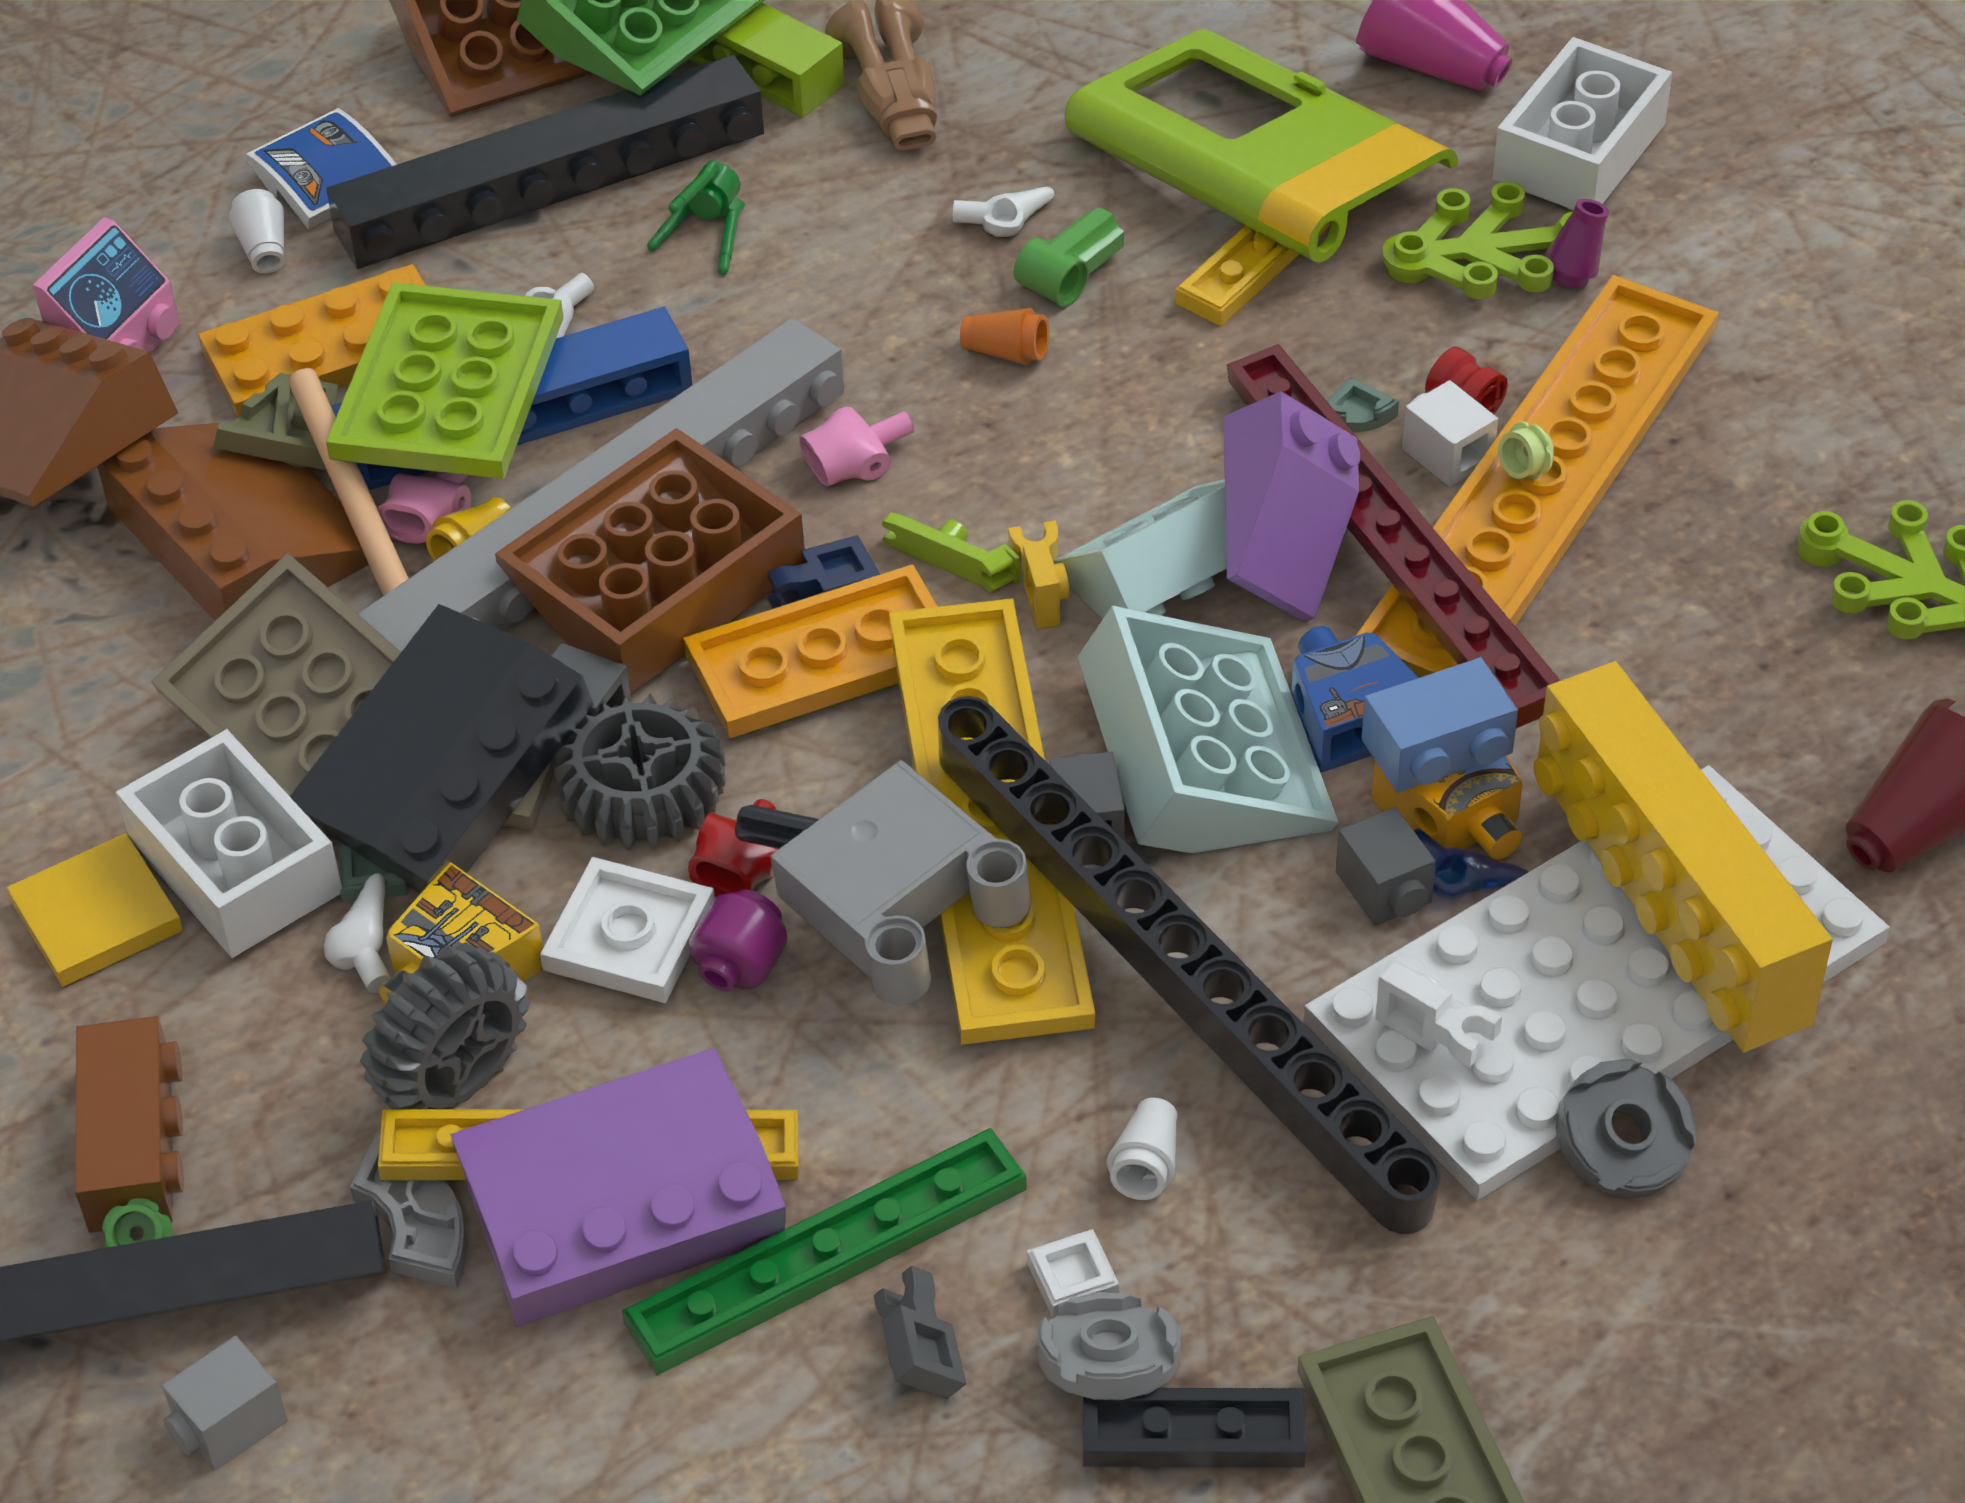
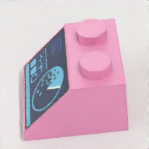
(109, 291)

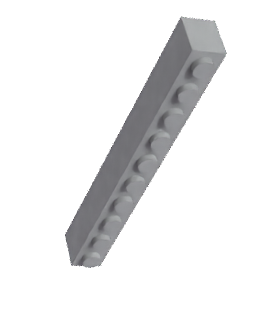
(727, 412)

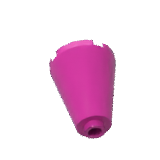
(1437, 40)

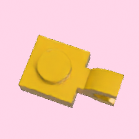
(1042, 579)

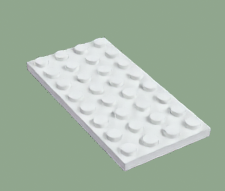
(1573, 991)

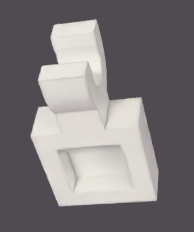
(1423, 1013)

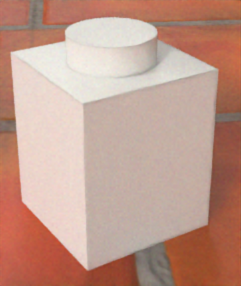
(1448, 432)

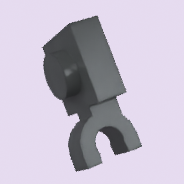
(919, 1344)

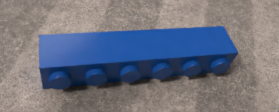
(594, 378)

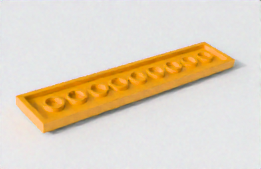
(1596, 409)

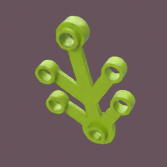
(1422, 253)
(1826, 542)

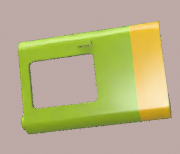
(1277, 177)

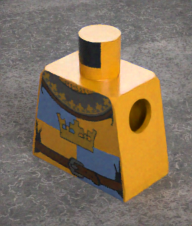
(1461, 807)

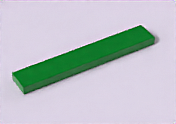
(823, 1251)

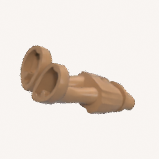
(894, 92)

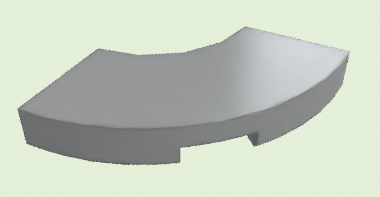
(424, 1222)

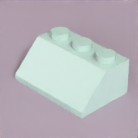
(1154, 554)

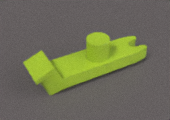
(951, 553)

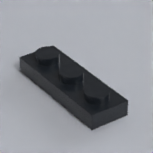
(1197, 1429)

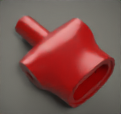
(727, 862)

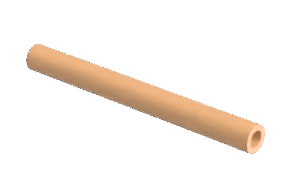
(348, 484)

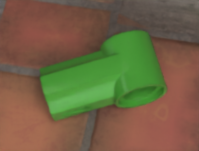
(1063, 265)

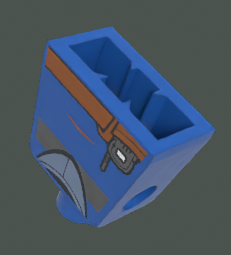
(1331, 690)

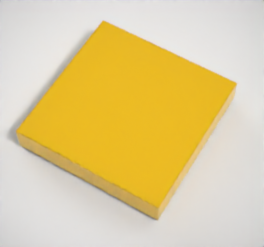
(94, 909)

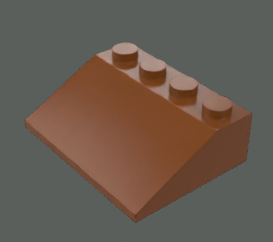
(478, 51)
(70, 405)
(225, 514)
(654, 555)

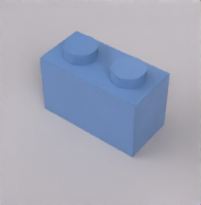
(1439, 724)

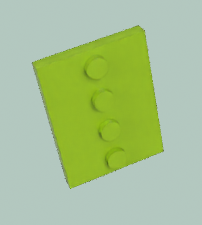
(446, 380)

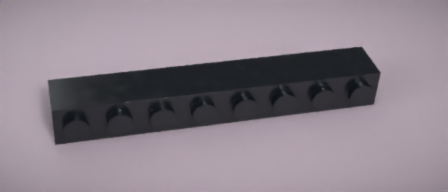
(544, 161)

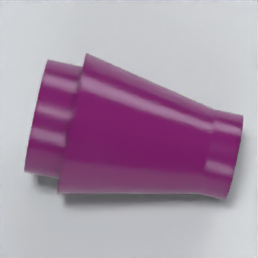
(1579, 245)

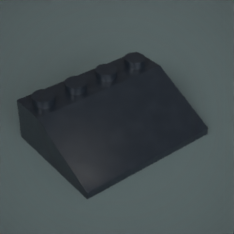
(443, 748)

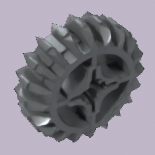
(677, 763)
(445, 1029)

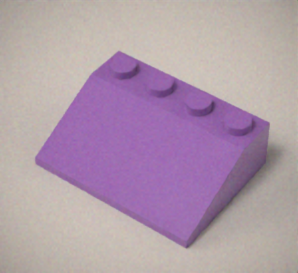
(619, 1185)

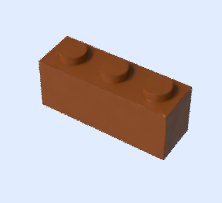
(126, 1117)

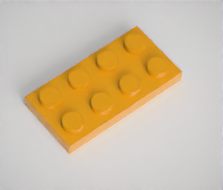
(313, 333)
(804, 652)

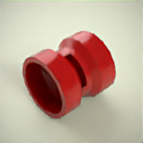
(1460, 367)

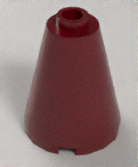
(1917, 795)

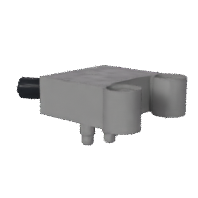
(886, 870)

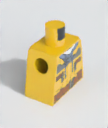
(456, 912)

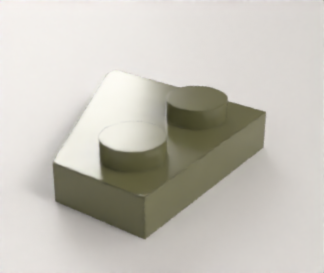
(273, 427)

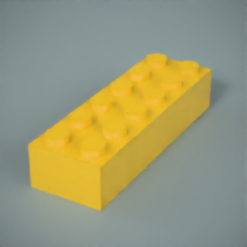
(1681, 857)

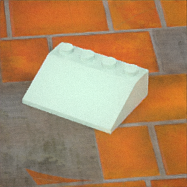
(1202, 734)

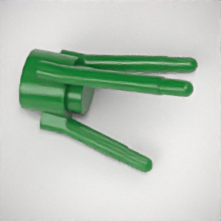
(708, 197)

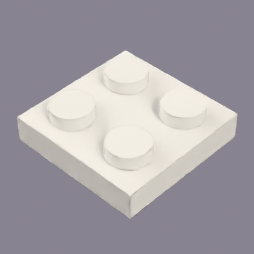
(626, 929)

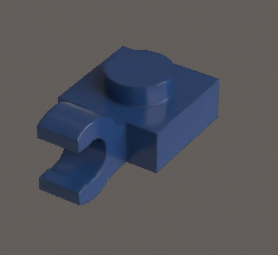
(821, 570)

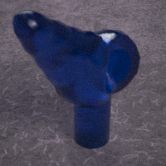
(1465, 871)

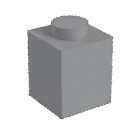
(223, 1404)

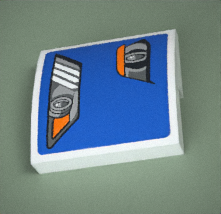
(314, 158)

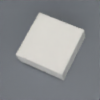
(1071, 1269)

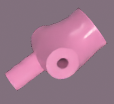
(850, 447)
(419, 500)

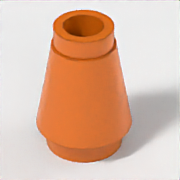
(1008, 335)

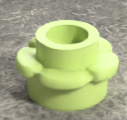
(1525, 451)

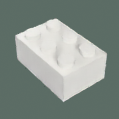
(1582, 124)
(230, 842)

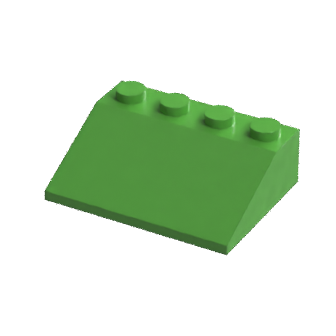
(630, 39)

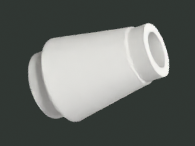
(259, 228)
(1145, 1151)

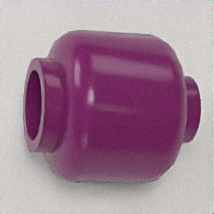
(738, 940)

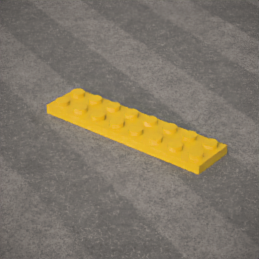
(1020, 975)

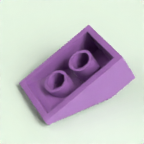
(1286, 500)

